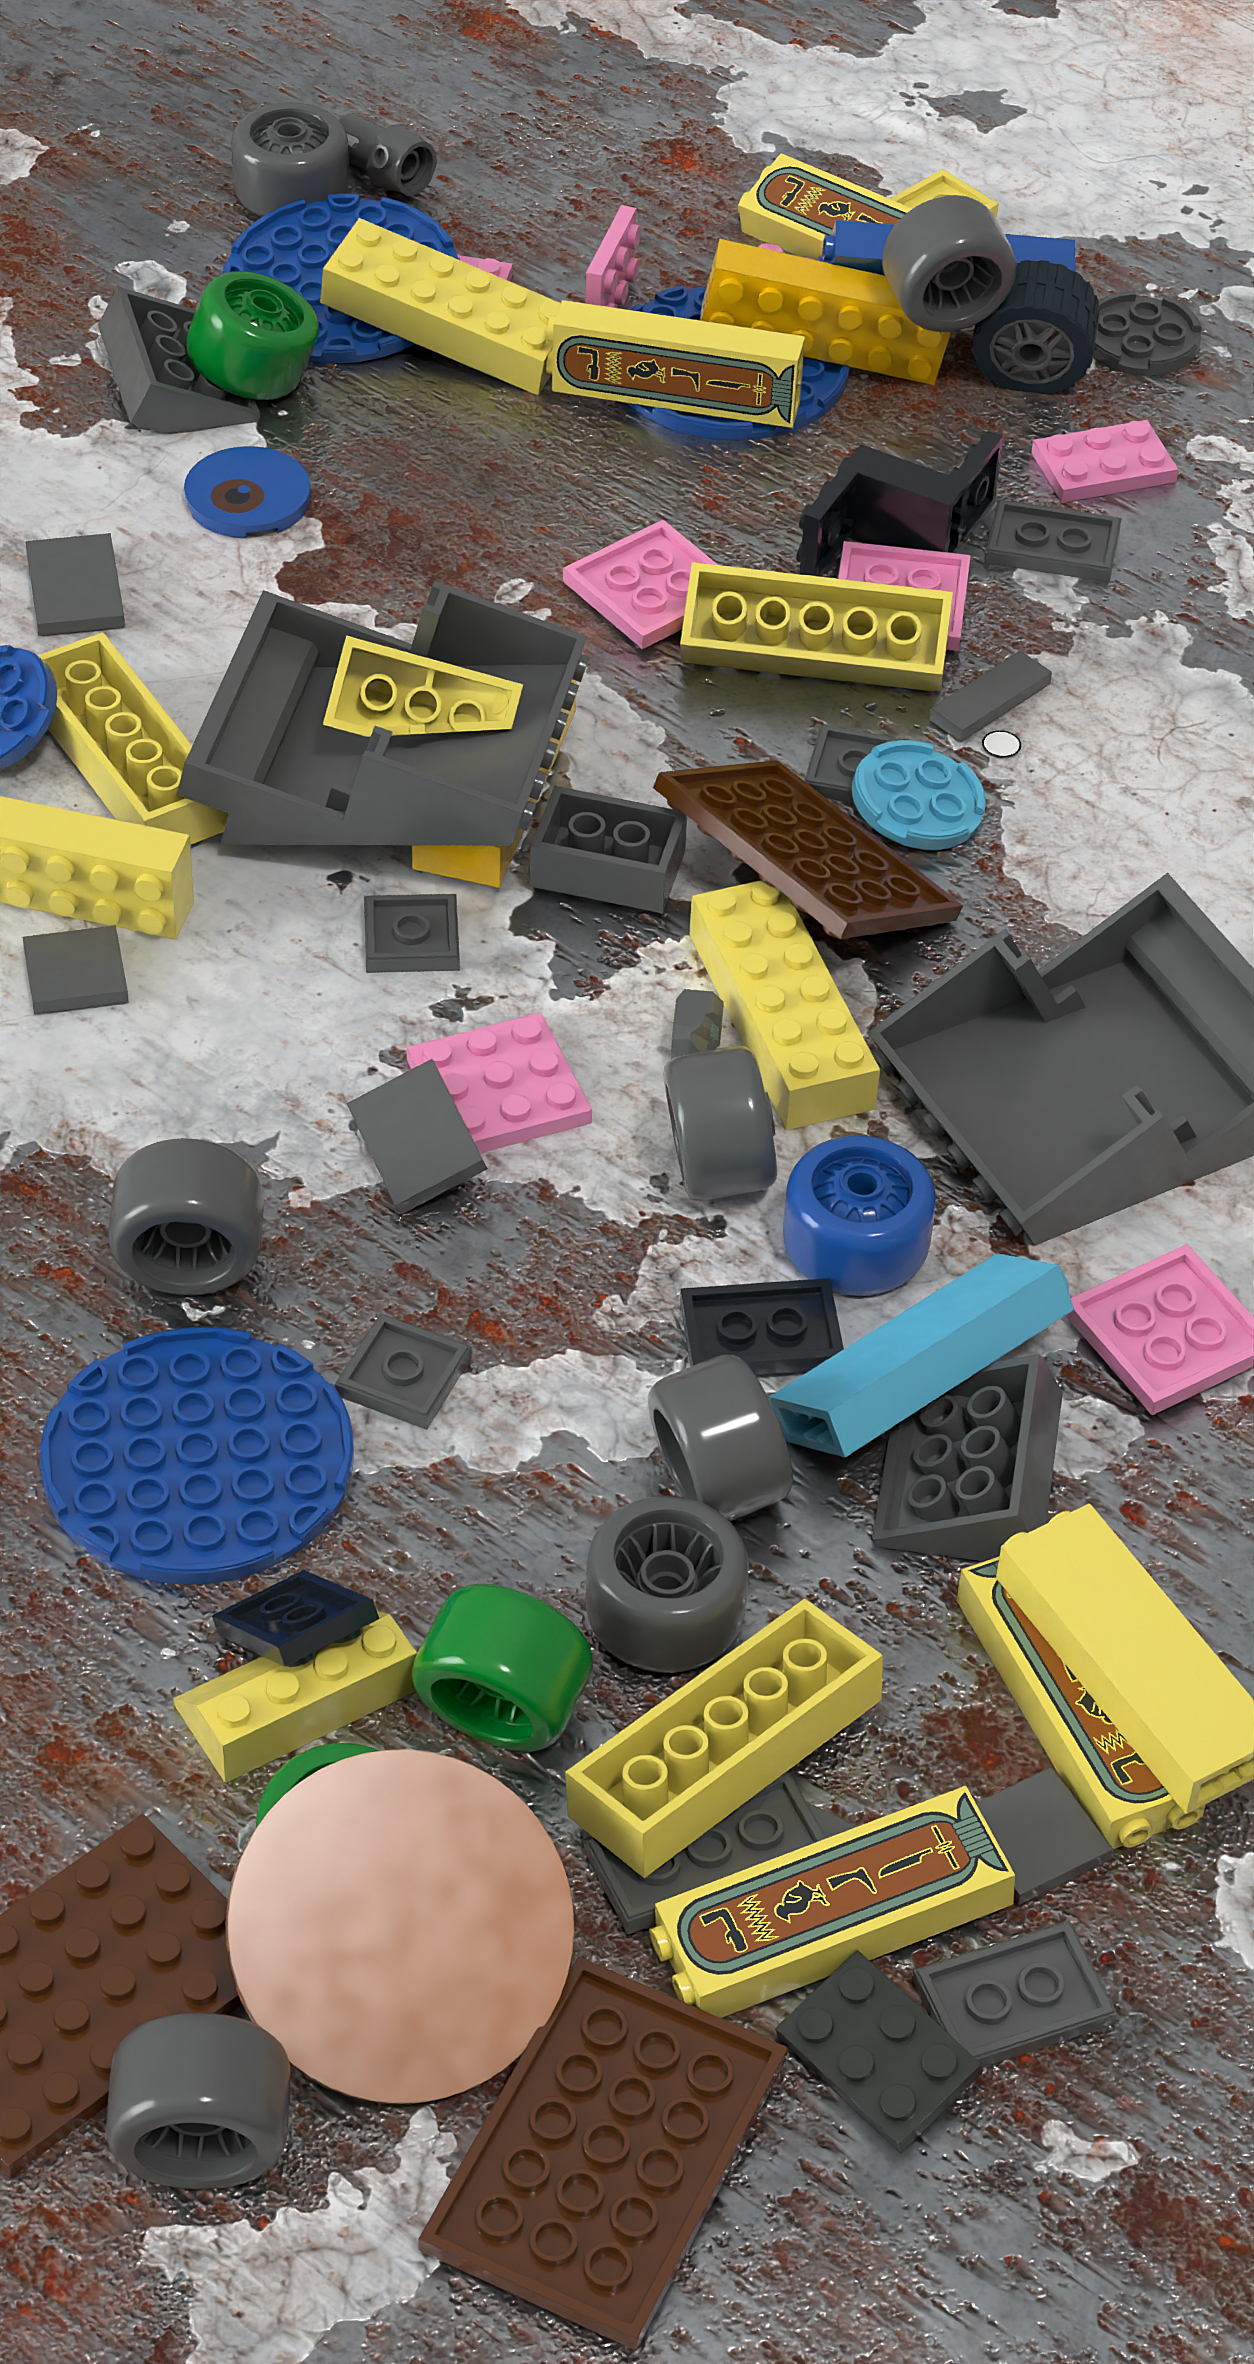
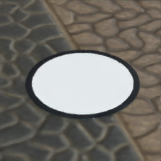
(1001, 743)

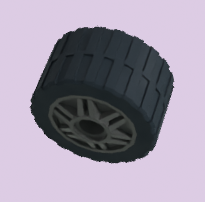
(1041, 331)

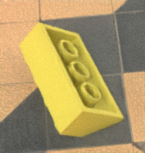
(275, 1709)

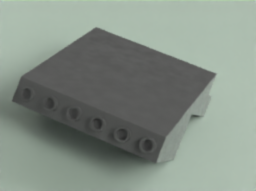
(314, 784)
(1087, 1076)

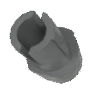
(390, 155)

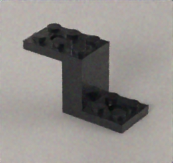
(899, 504)

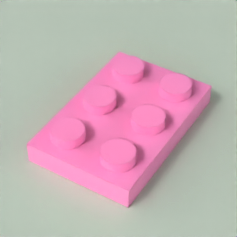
(615, 261)
(1104, 461)

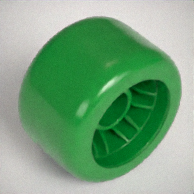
(252, 335)
(502, 1667)

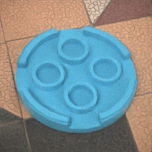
(918, 795)

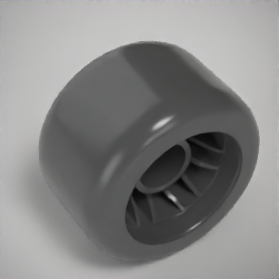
(288, 156)
(949, 263)
(721, 1123)
(186, 1216)
(721, 1437)
(666, 1584)
(198, 2101)

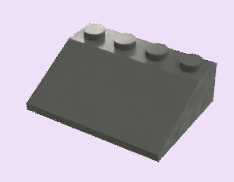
(154, 370)
(972, 1464)

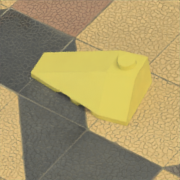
(414, 694)

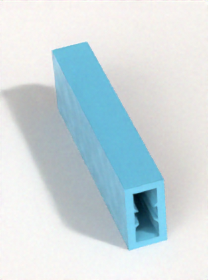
(921, 1354)

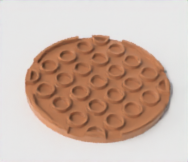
(400, 1926)

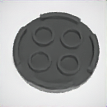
(1145, 334)

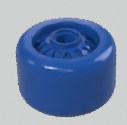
(859, 1214)

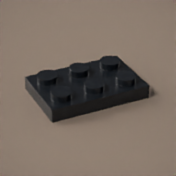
(765, 1324)
(296, 1618)

